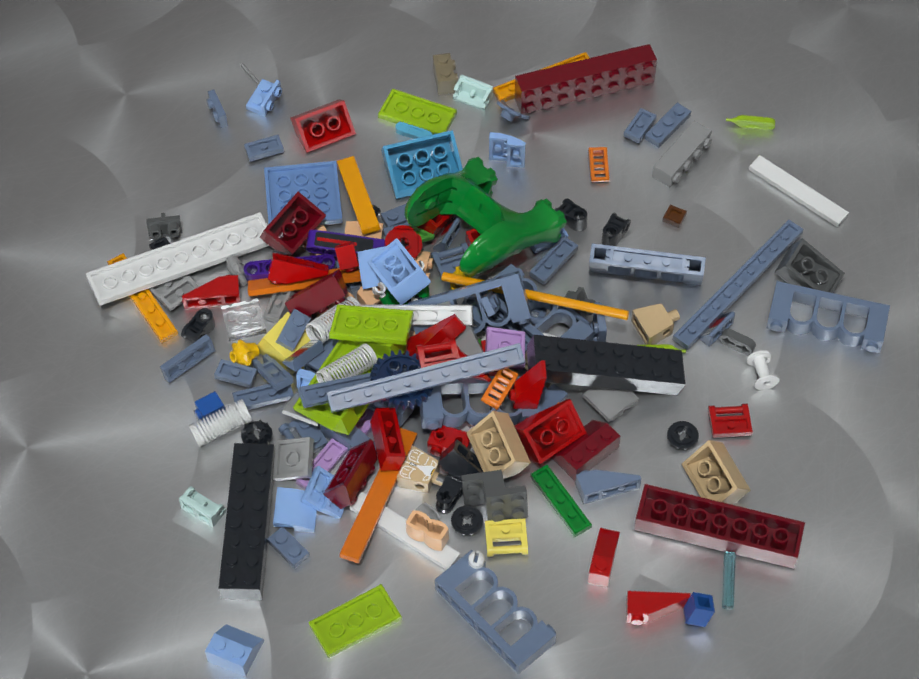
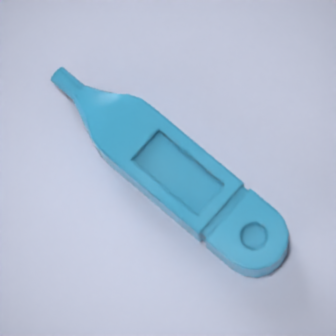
(411, 131)

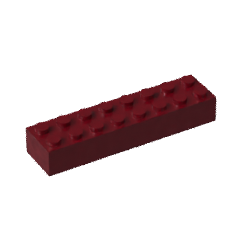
(585, 79)
(719, 526)

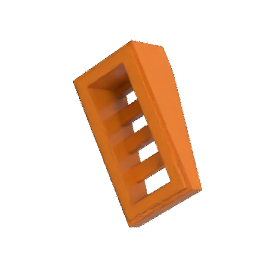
(598, 152)
(507, 378)

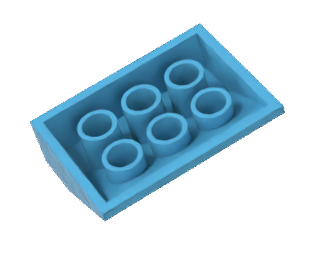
(419, 160)

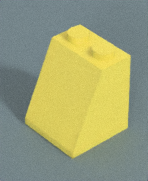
(275, 351)

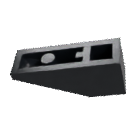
(459, 460)

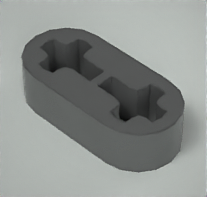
(737, 341)

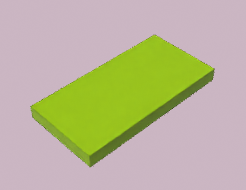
(417, 112)
(371, 324)
(355, 621)

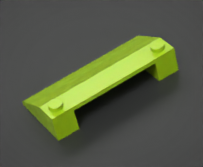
(344, 420)

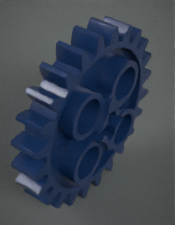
(383, 369)

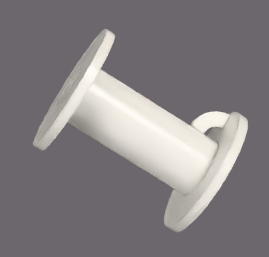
(760, 360)

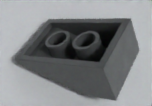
(809, 268)

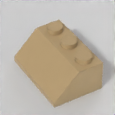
(498, 445)
(715, 474)

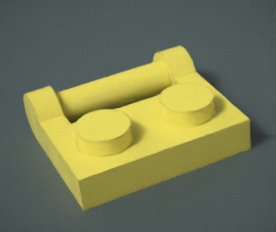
(506, 531)

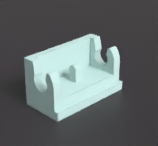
(473, 92)
(201, 507)

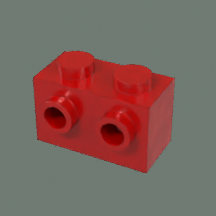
(443, 437)

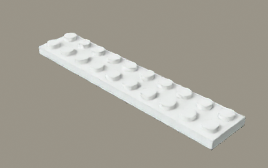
(177, 259)

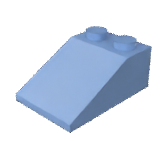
(399, 271)

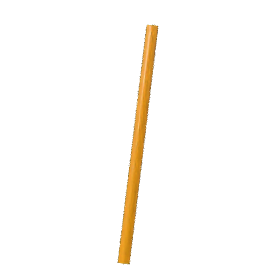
(546, 298)

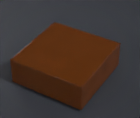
(674, 216)

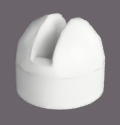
(480, 562)

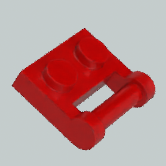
(425, 362)
(730, 425)

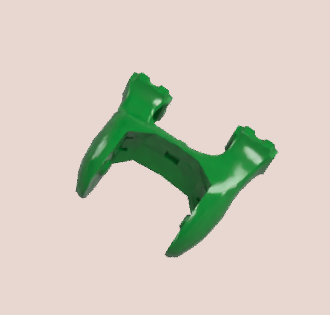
(501, 229)

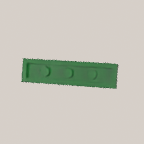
(561, 500)

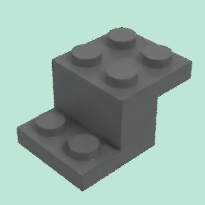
(499, 501)

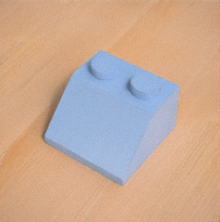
(233, 649)

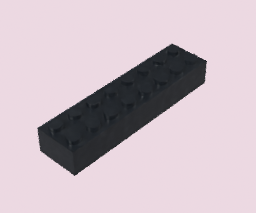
(608, 364)
(247, 522)

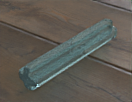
(728, 580)

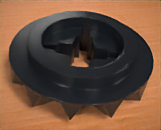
(677, 429)
(265, 434)
(467, 512)

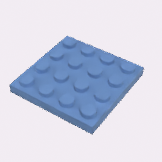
(313, 180)

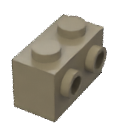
(444, 74)

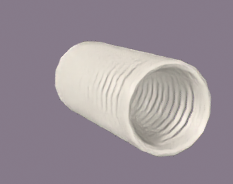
(310, 333)
(362, 353)
(221, 423)

